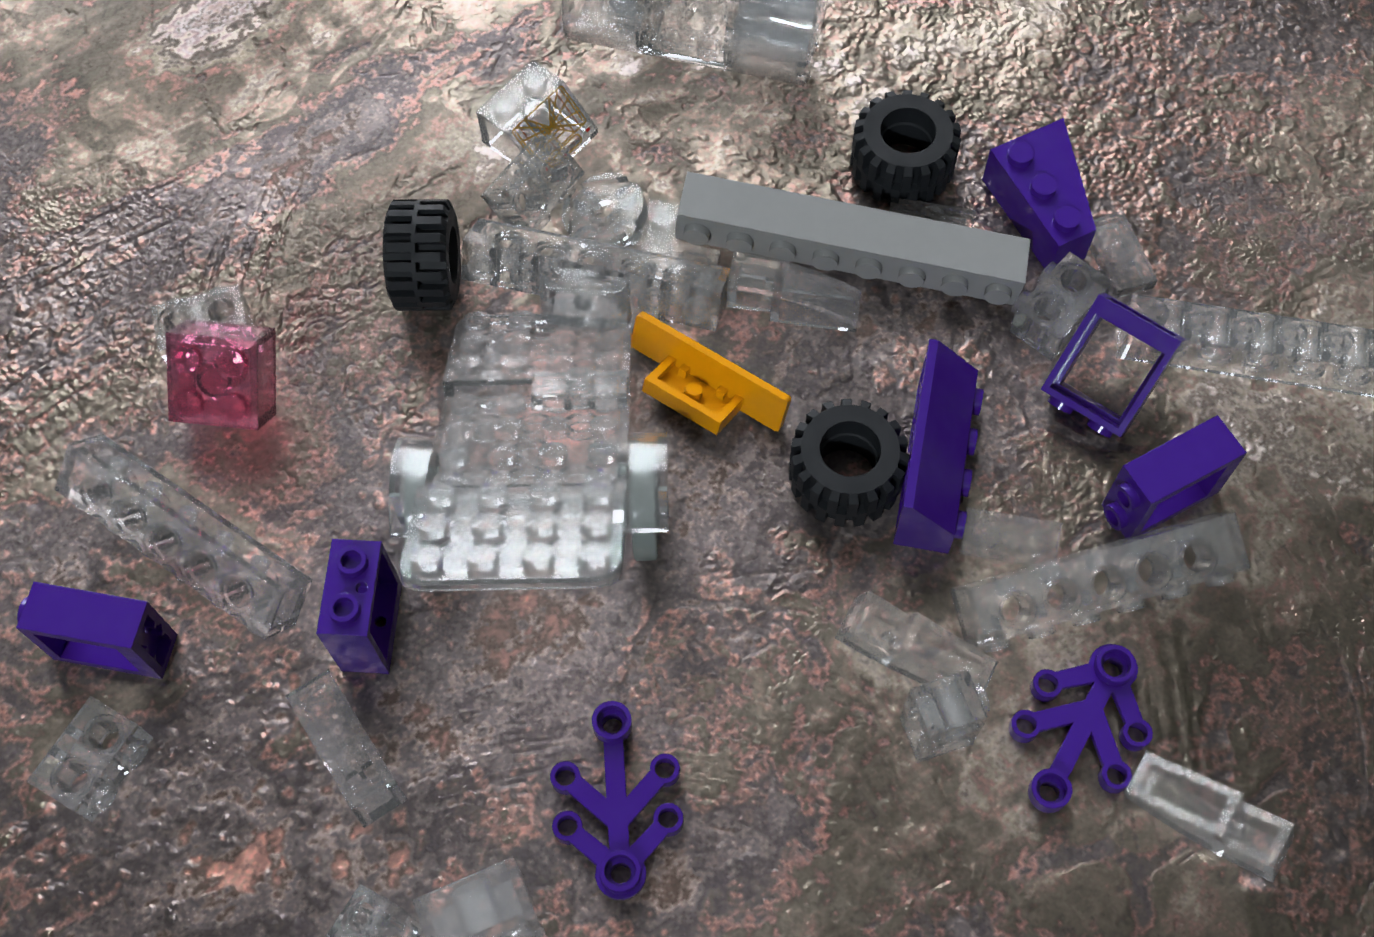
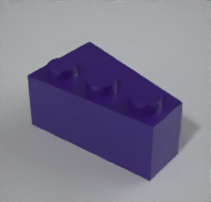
(1043, 192)

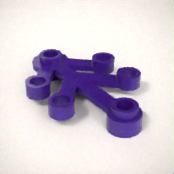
(1086, 720)
(617, 809)

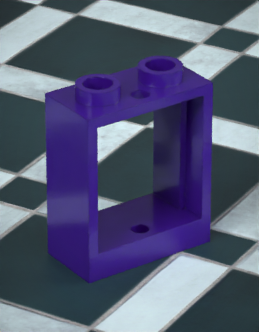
(1136, 324)
(1172, 478)
(356, 594)
(97, 629)

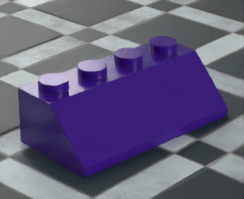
(938, 451)

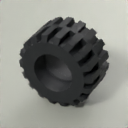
(912, 122)
(421, 254)
(855, 430)

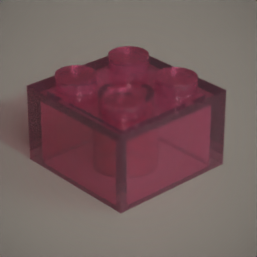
(221, 374)

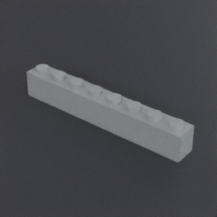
(852, 239)

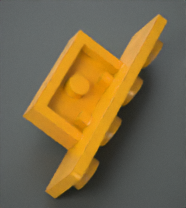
(703, 382)

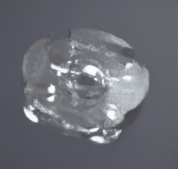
(600, 191)

